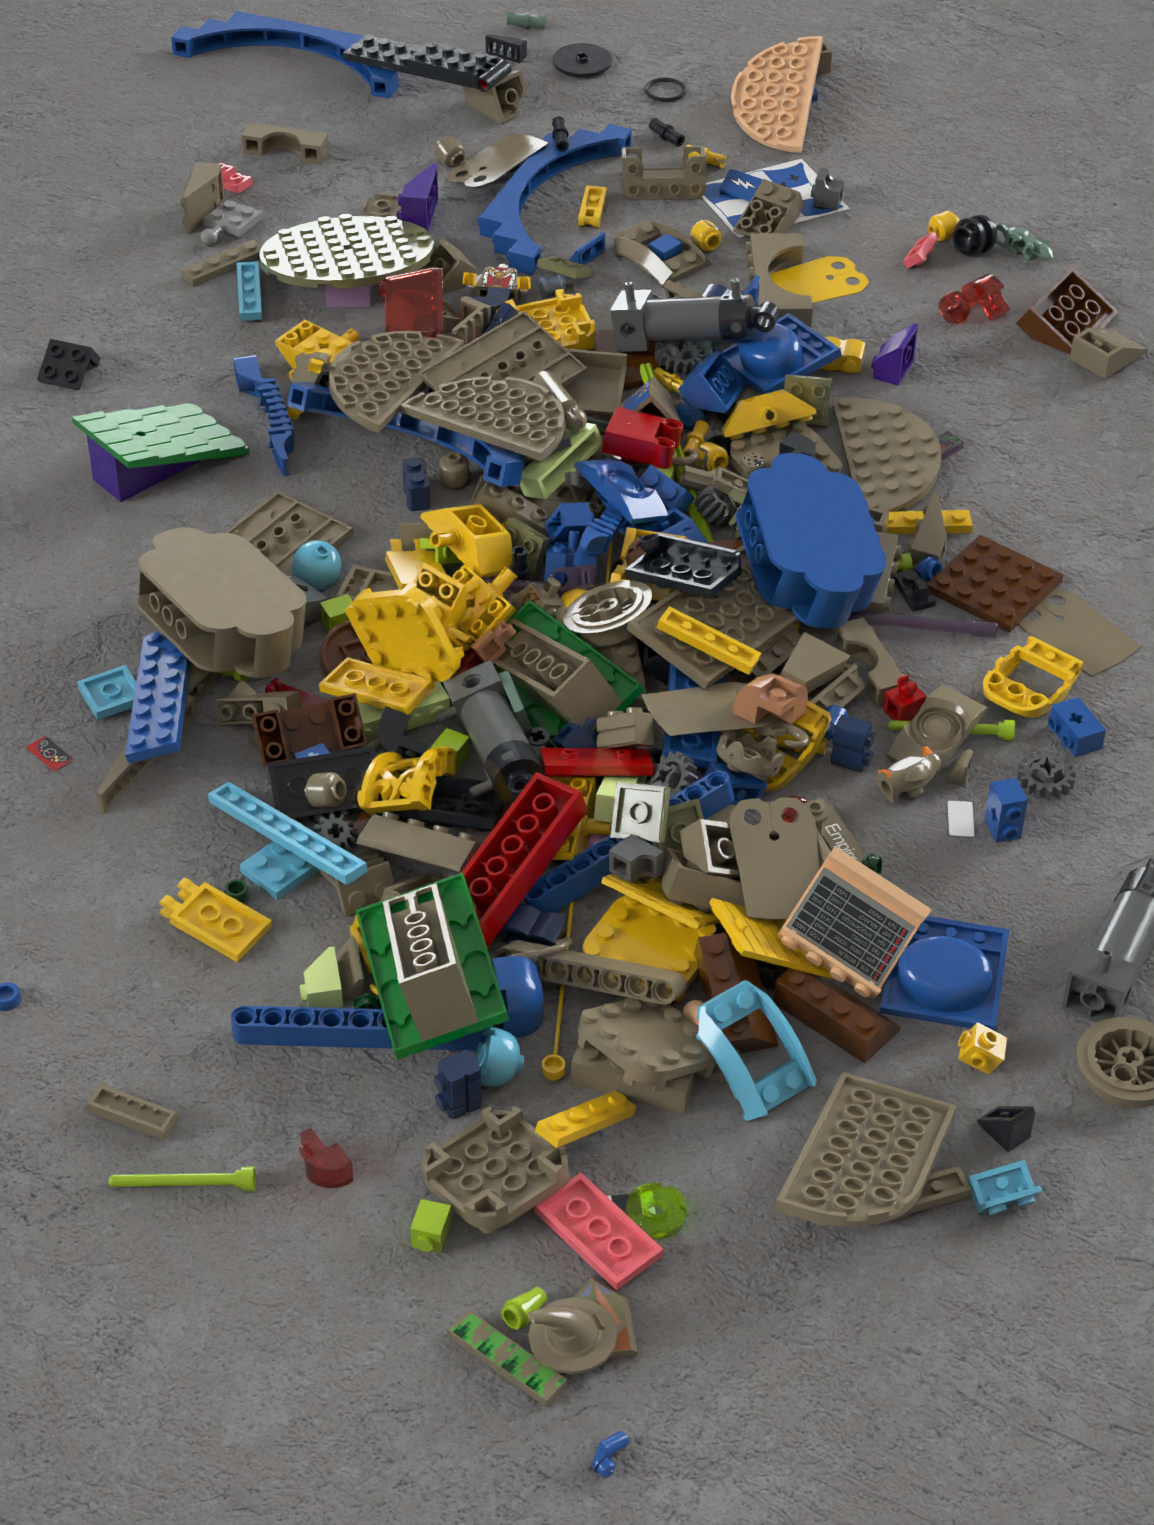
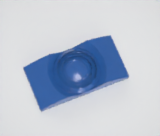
(623, 490)

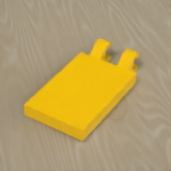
(406, 564)
(215, 919)

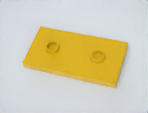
(377, 685)

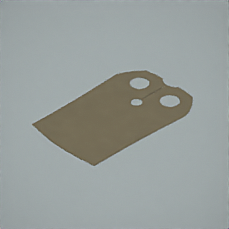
(497, 158)
(1081, 634)
(699, 710)
(770, 870)

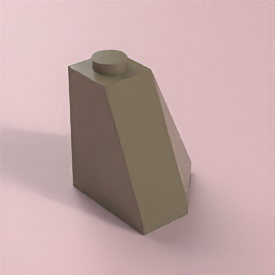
(501, 100)
(814, 663)

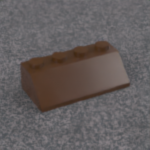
(722, 969)
(834, 1013)

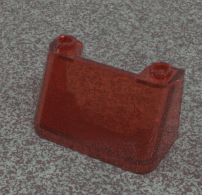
(414, 301)

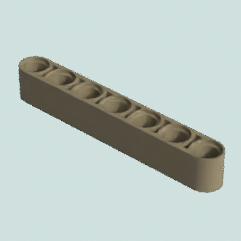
(602, 974)

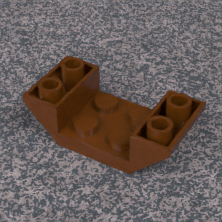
(287, 732)

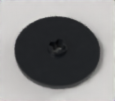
(582, 60)

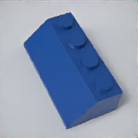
(712, 384)

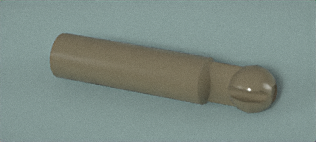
(574, 417)

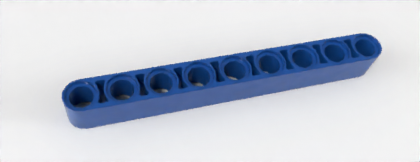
(589, 867)
(323, 1028)

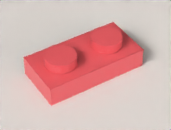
(920, 250)

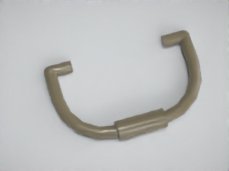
(534, 955)

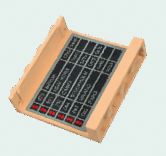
(853, 923)

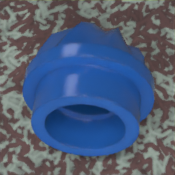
(929, 568)

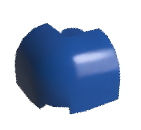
(521, 994)

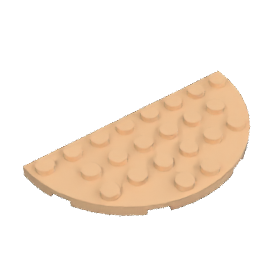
(776, 93)

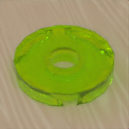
(657, 1225)

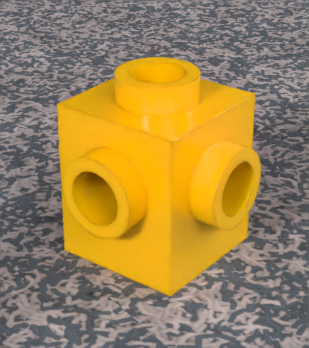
(982, 1048)

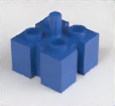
(562, 555)

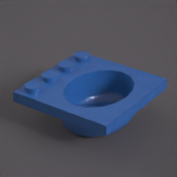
(786, 349)
(949, 974)

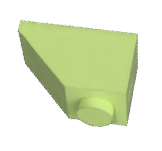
(322, 982)

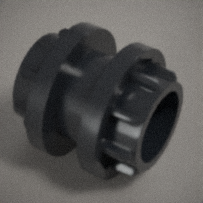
(974, 235)

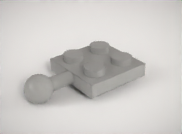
(230, 219)

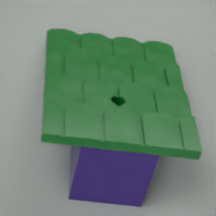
(148, 445)

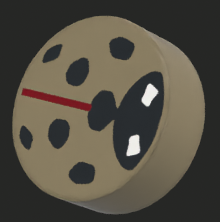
(753, 461)

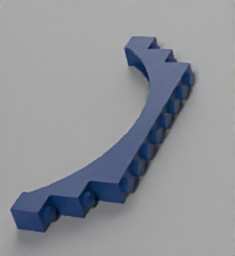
(259, 30)
(502, 215)
(499, 464)

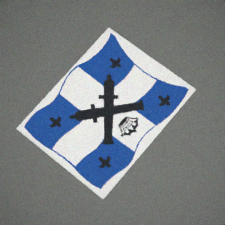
(791, 174)

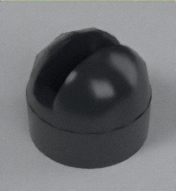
(650, 543)

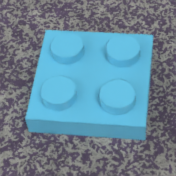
(109, 692)
(277, 870)

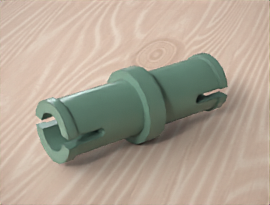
(526, 20)

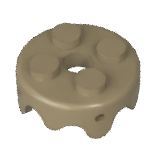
(750, 755)

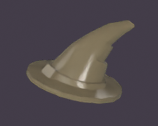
(572, 1335)

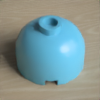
(317, 564)
(498, 1057)

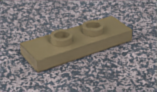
(132, 1111)

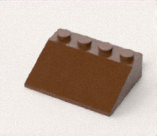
(1066, 311)

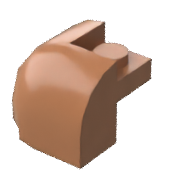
(772, 696)

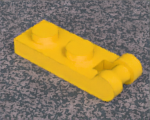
(592, 206)

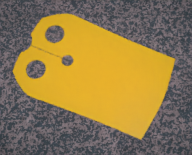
(811, 279)

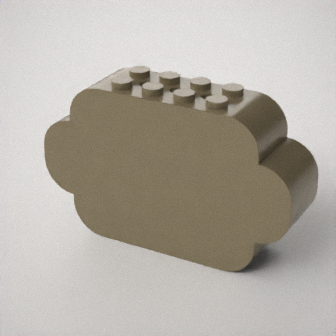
(221, 602)

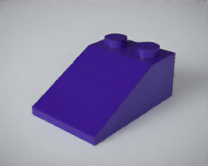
(420, 198)

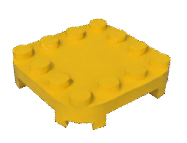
(563, 319)
(404, 632)
(646, 937)

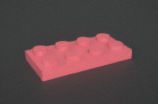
(599, 1231)

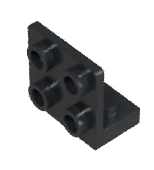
(66, 364)

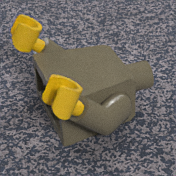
(313, 369)

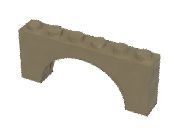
(768, 254)

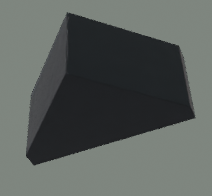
(1008, 1125)

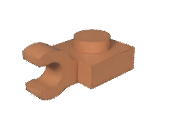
(491, 644)

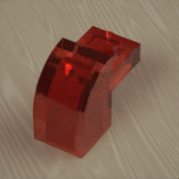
(988, 293)

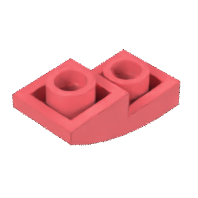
(233, 181)

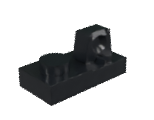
(914, 590)

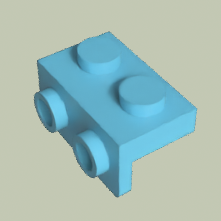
(1002, 1187)

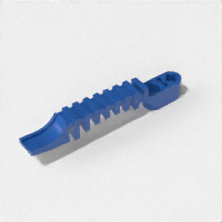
(281, 433)
(599, 534)

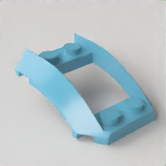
(776, 1086)

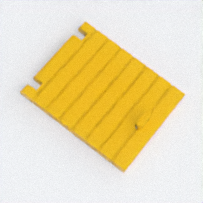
(654, 897)
(759, 938)

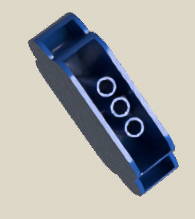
(810, 540)

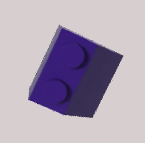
(896, 356)

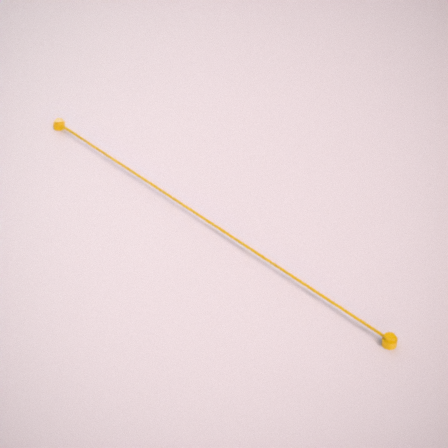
(554, 1065)

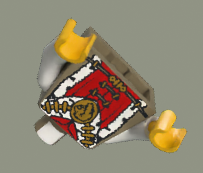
(497, 277)

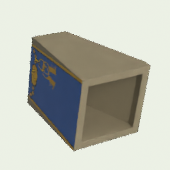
(652, 400)

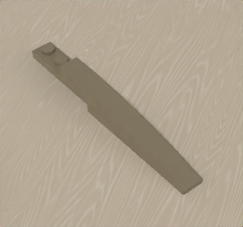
(123, 773)

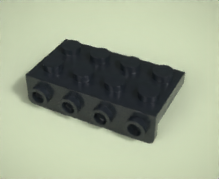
(687, 566)
(290, 778)
(456, 806)

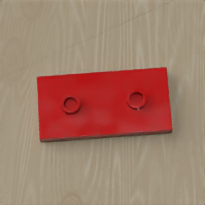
(597, 761)

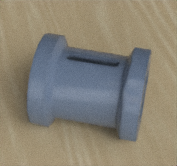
(551, 284)

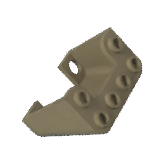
(664, 183)

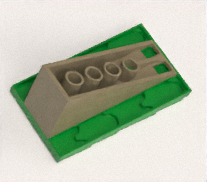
(561, 674)
(431, 966)

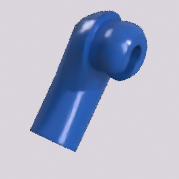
(606, 1448)

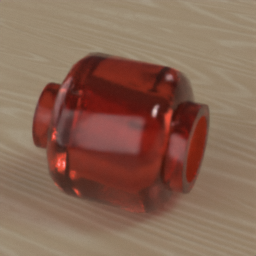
(954, 307)

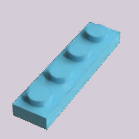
(249, 291)

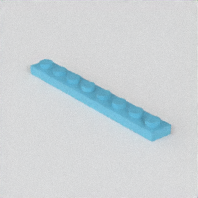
(288, 833)

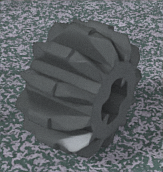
(714, 506)
(344, 830)

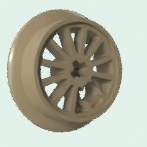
(604, 612)
(1123, 1074)

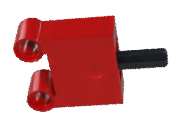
(640, 437)

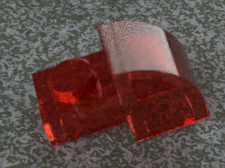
(325, 1166)

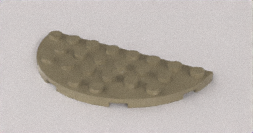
(382, 373)
(499, 412)
(887, 451)

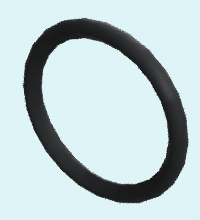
(665, 79)

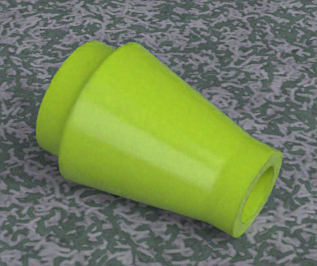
(517, 1309)

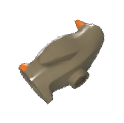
(908, 775)

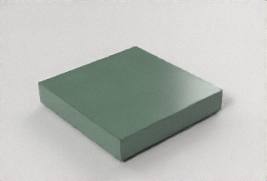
(515, 701)

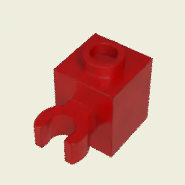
(904, 701)

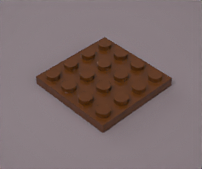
(994, 583)

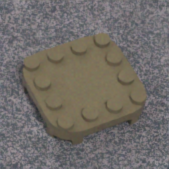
(768, 444)
(646, 1041)
(495, 1169)

